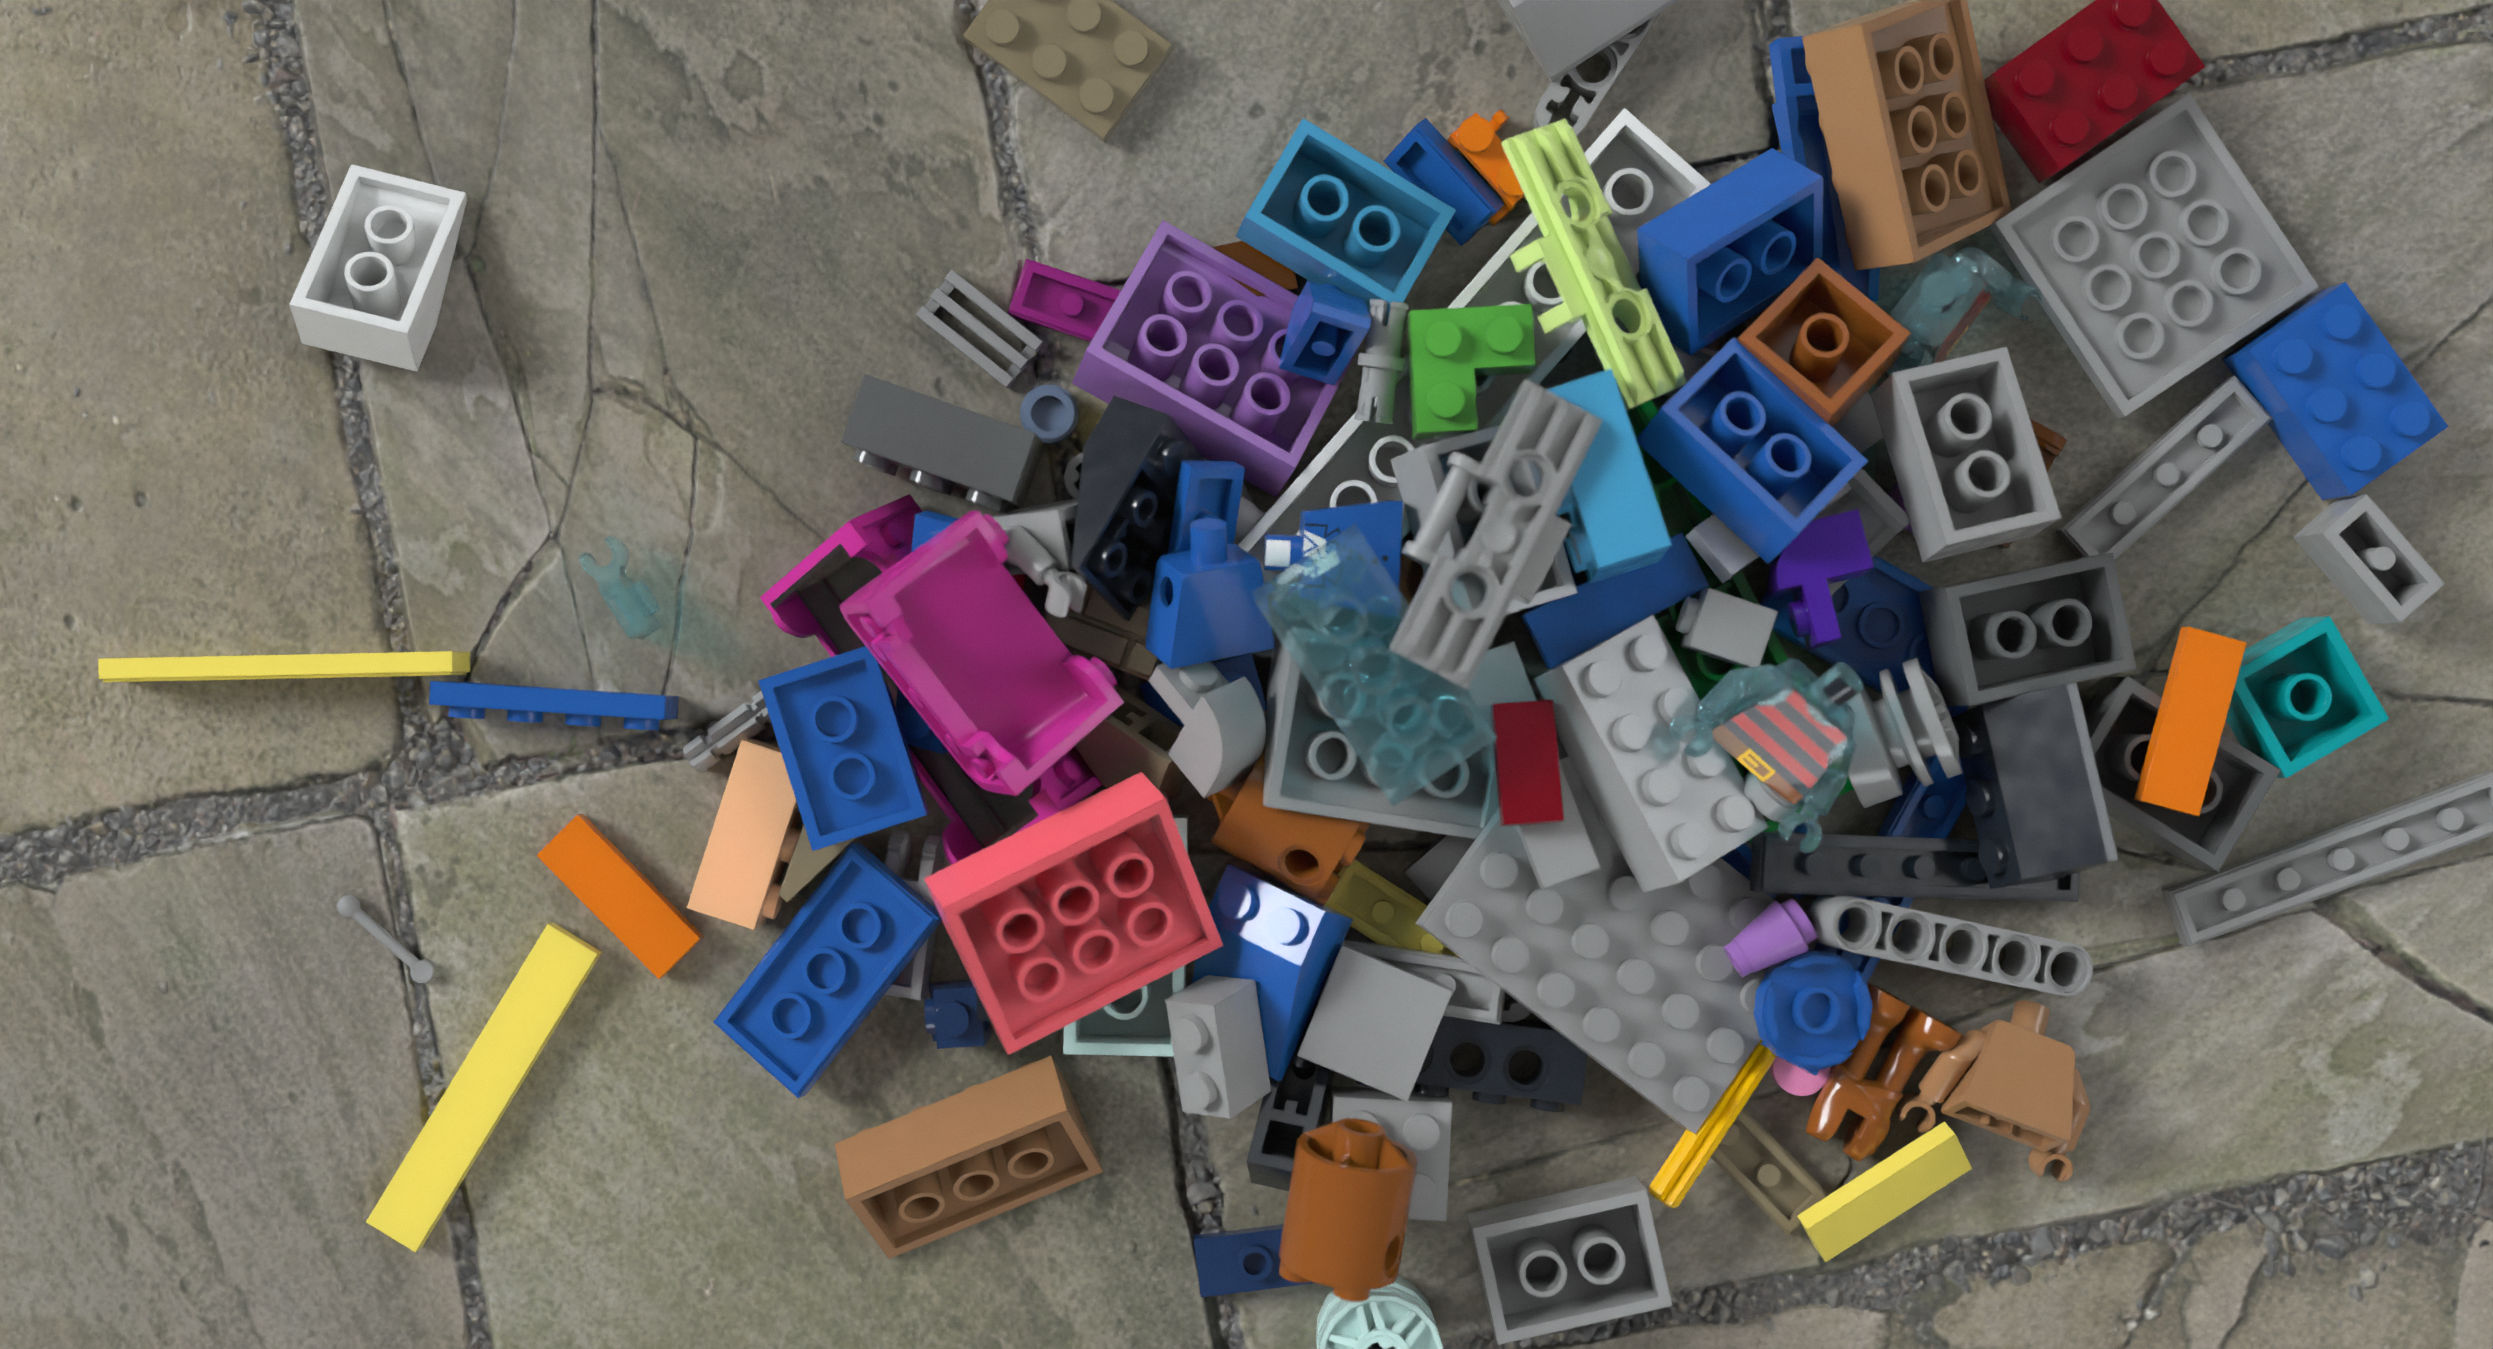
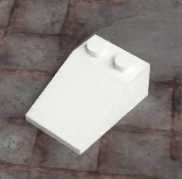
(379, 268)

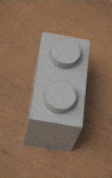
(2368, 560)
(1218, 1046)

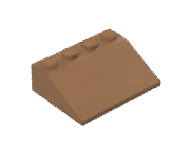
(1907, 130)

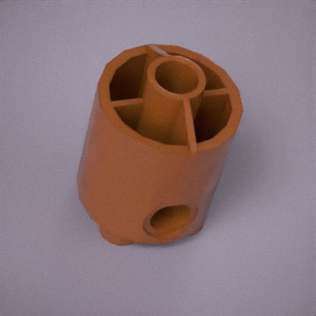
(1284, 843)
(1347, 1208)

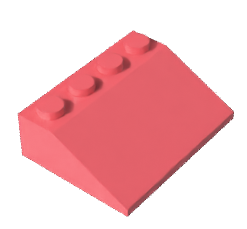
(1075, 911)

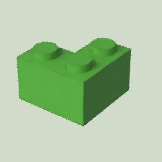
(1452, 348)

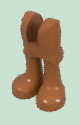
(1877, 1098)

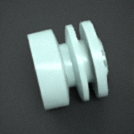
(1392, 1316)

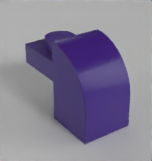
(1821, 554)

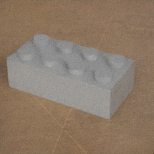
(1657, 801)

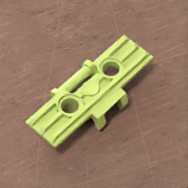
(1590, 264)

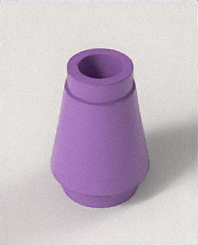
(1771, 938)

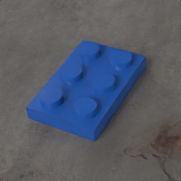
(843, 747)

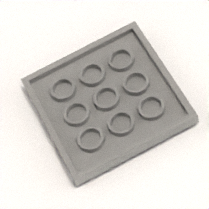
(2153, 256)

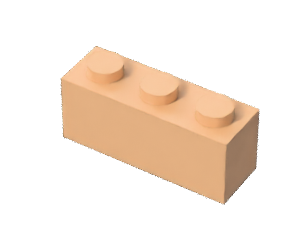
(749, 840)

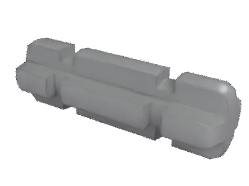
(727, 734)

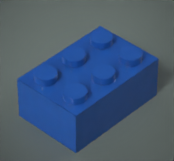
(1731, 248)
(2335, 392)
(1750, 450)

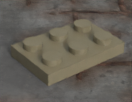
(1073, 53)

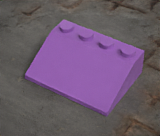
(1208, 357)

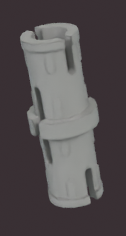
(1381, 361)

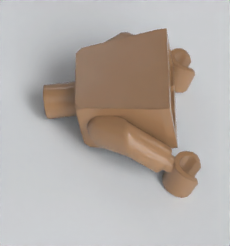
(2012, 1085)

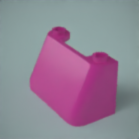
(980, 657)

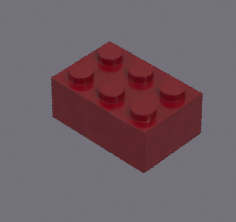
(2088, 81)

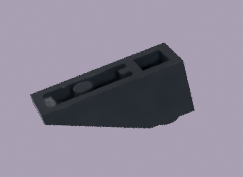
(1285, 1113)

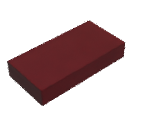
(1527, 763)

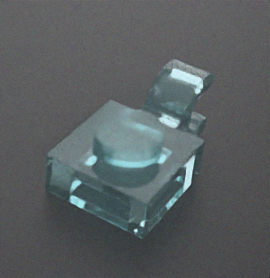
(630, 602)

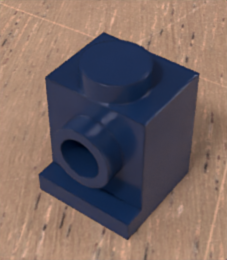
(953, 1015)

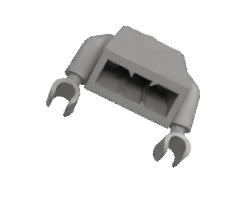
(1041, 547)

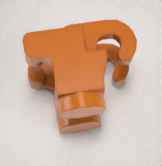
(1484, 150)

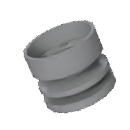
(1900, 732)

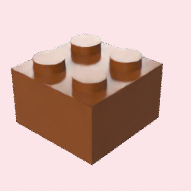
(1825, 341)

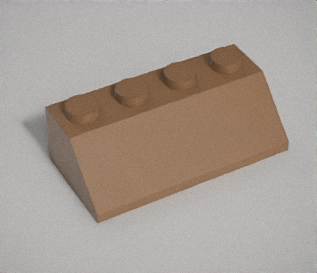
(967, 1158)

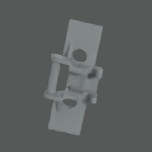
(1511, 542)

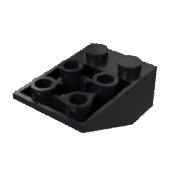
(1127, 501)

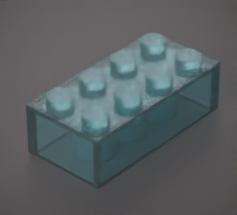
(1337, 624)

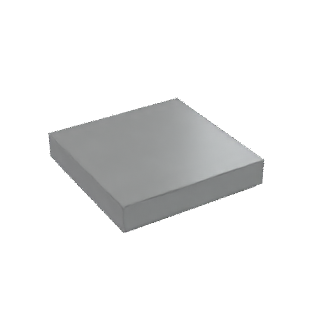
(1375, 1022)

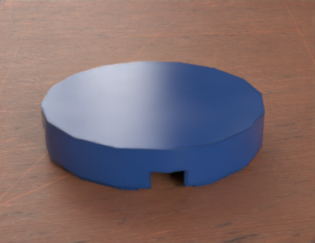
(1813, 1009)

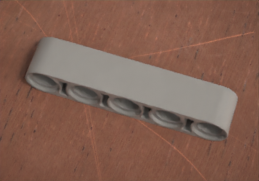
(1974, 949)

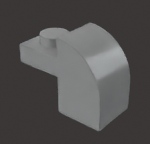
(1221, 724)

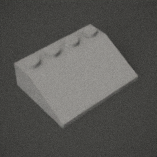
(1319, 772)

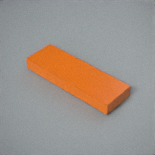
(2190, 721)
(620, 895)

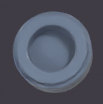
(1050, 413)

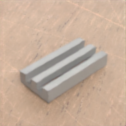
(941, 298)

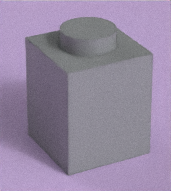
(1725, 627)

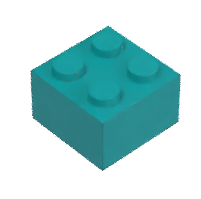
(2301, 696)

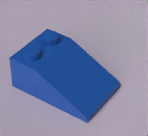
(1280, 944)

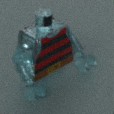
(1949, 299)
(1785, 731)

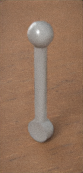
(420, 970)

